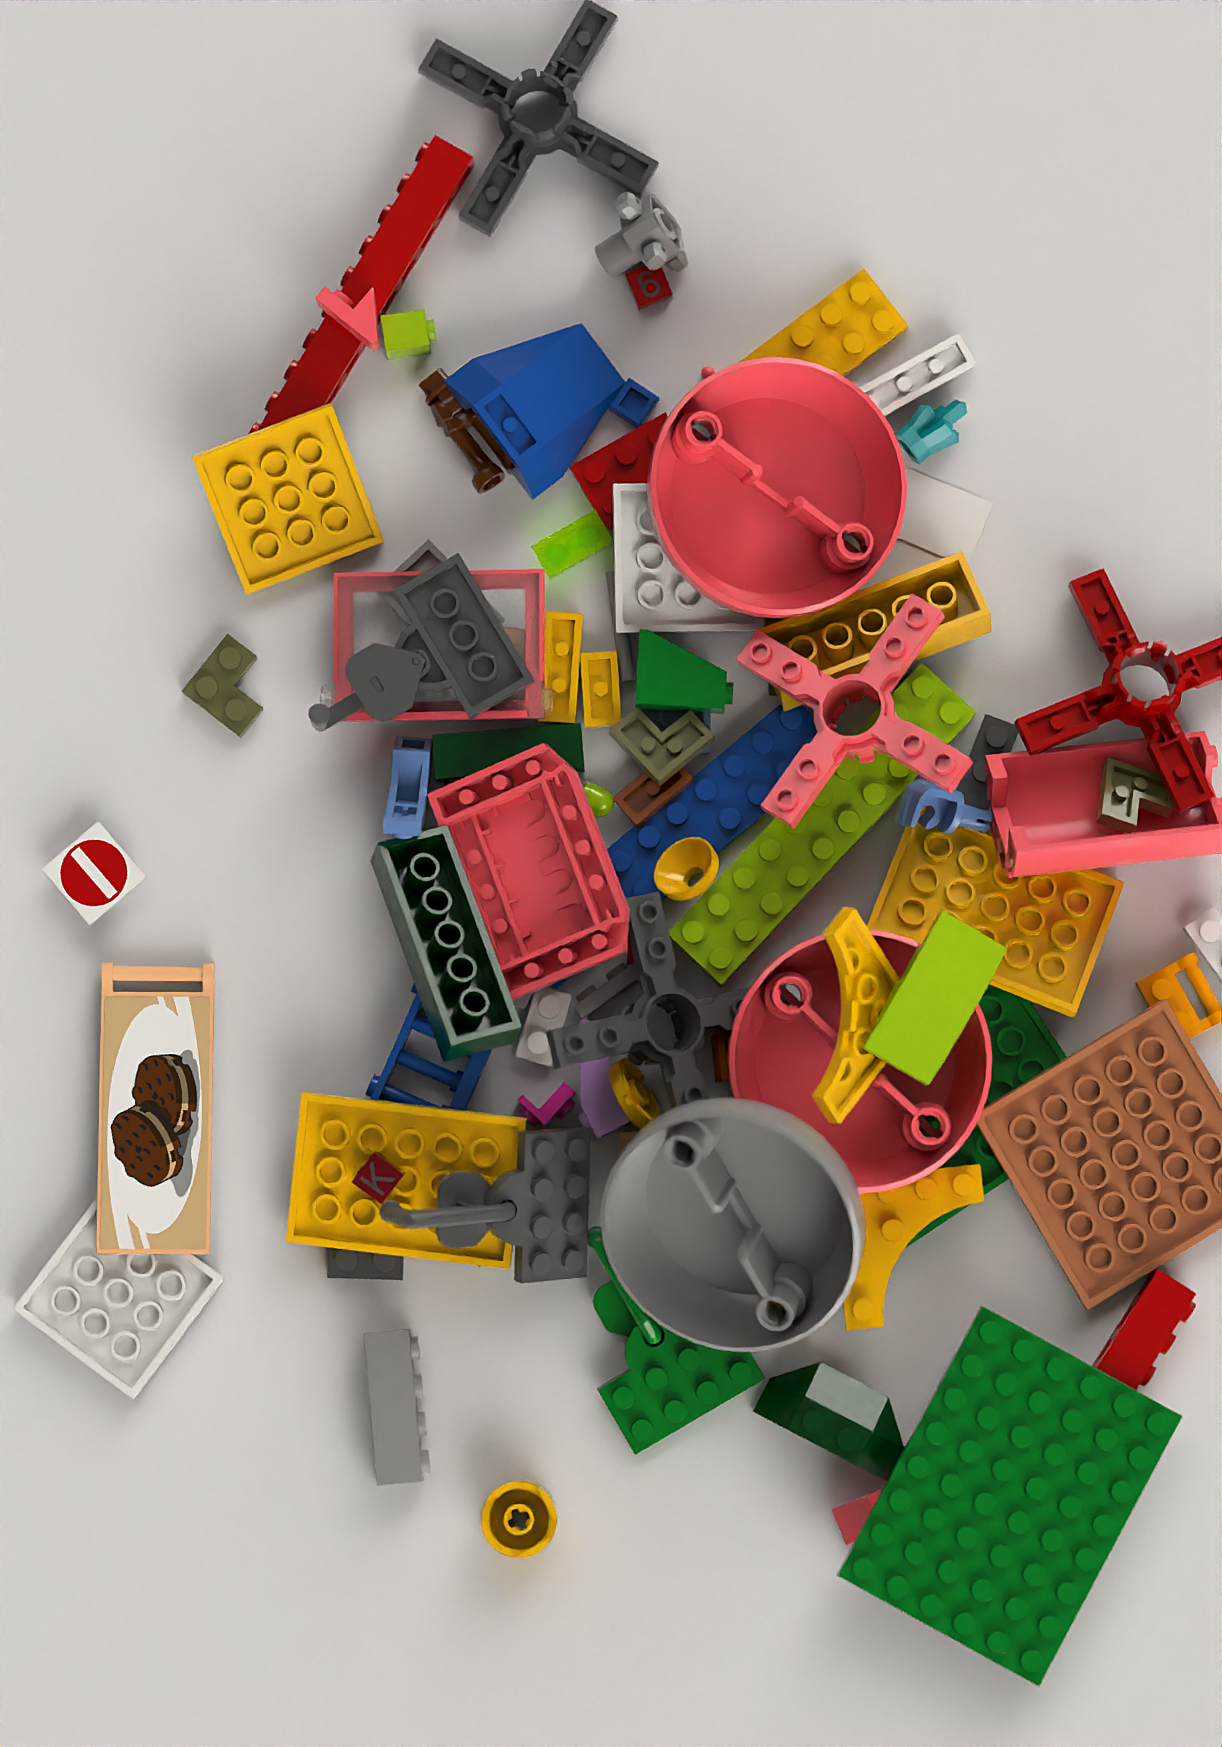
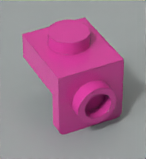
(557, 1105)

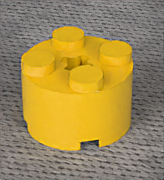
(512, 1539)

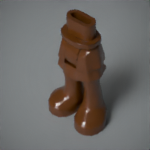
(455, 423)

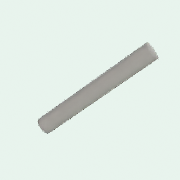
(622, 640)

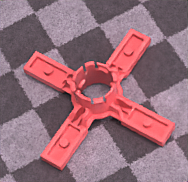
(827, 697)

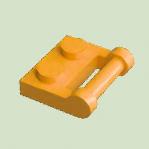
(1165, 986)

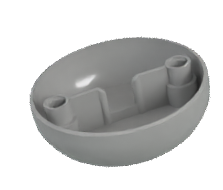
(733, 1224)

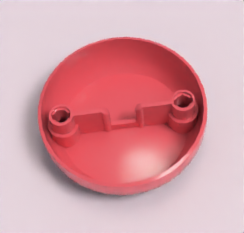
(776, 487)
(785, 1050)

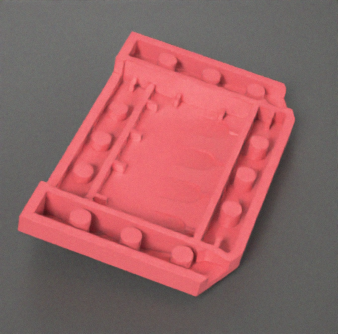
(536, 868)

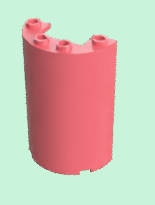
(1049, 807)

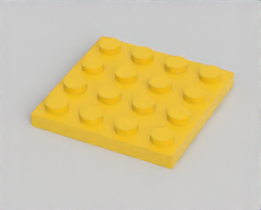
(288, 498)

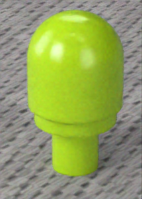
(599, 799)

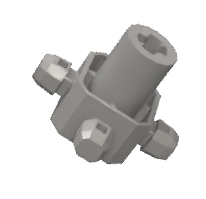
(646, 235)

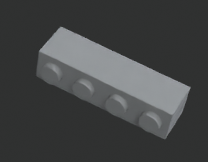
(394, 1407)

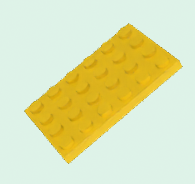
(1044, 920)
(423, 1141)

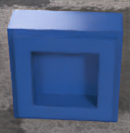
(634, 403)

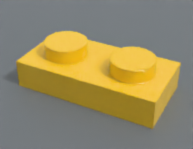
(600, 689)

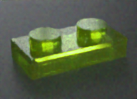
(572, 544)

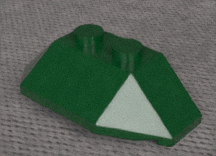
(835, 1415)

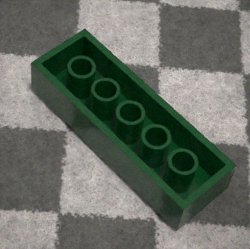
(445, 943)

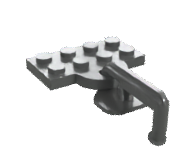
(455, 636)
(543, 1210)

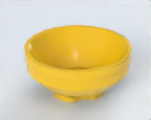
(682, 862)

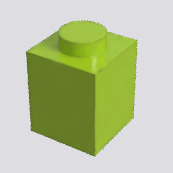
(407, 334)

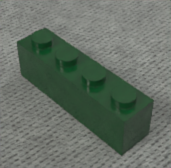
(469, 752)

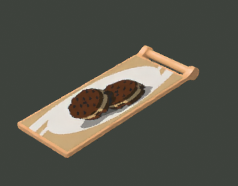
(155, 1113)

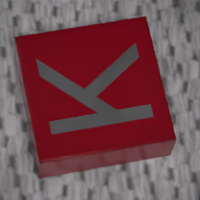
(378, 1177)

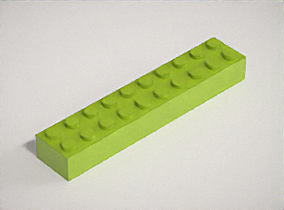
(789, 862)

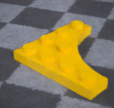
(865, 986)
(892, 1222)

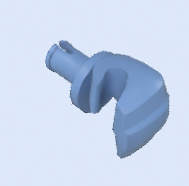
(942, 809)

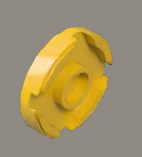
(632, 1096)

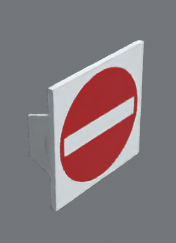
(94, 873)

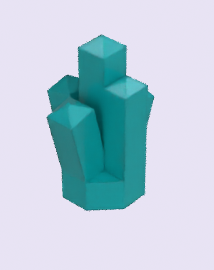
(930, 430)

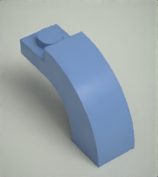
(408, 787)

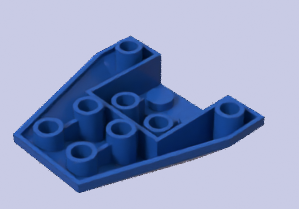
(540, 400)

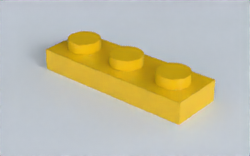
(562, 664)

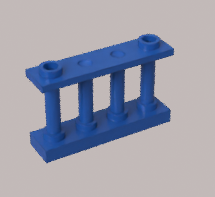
(460, 1083)

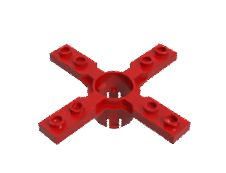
(1109, 701)

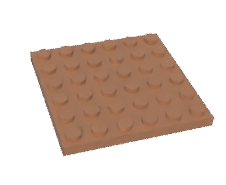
(1116, 1152)

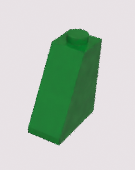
(678, 679)

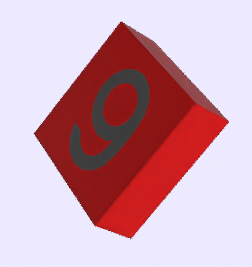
(648, 286)

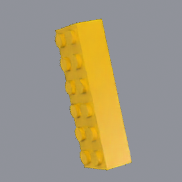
(846, 632)

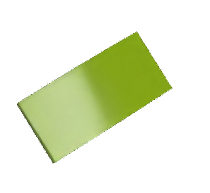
(934, 997)

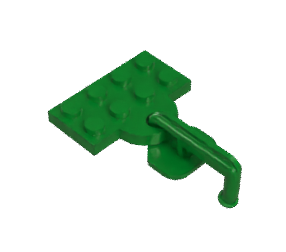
(665, 1381)

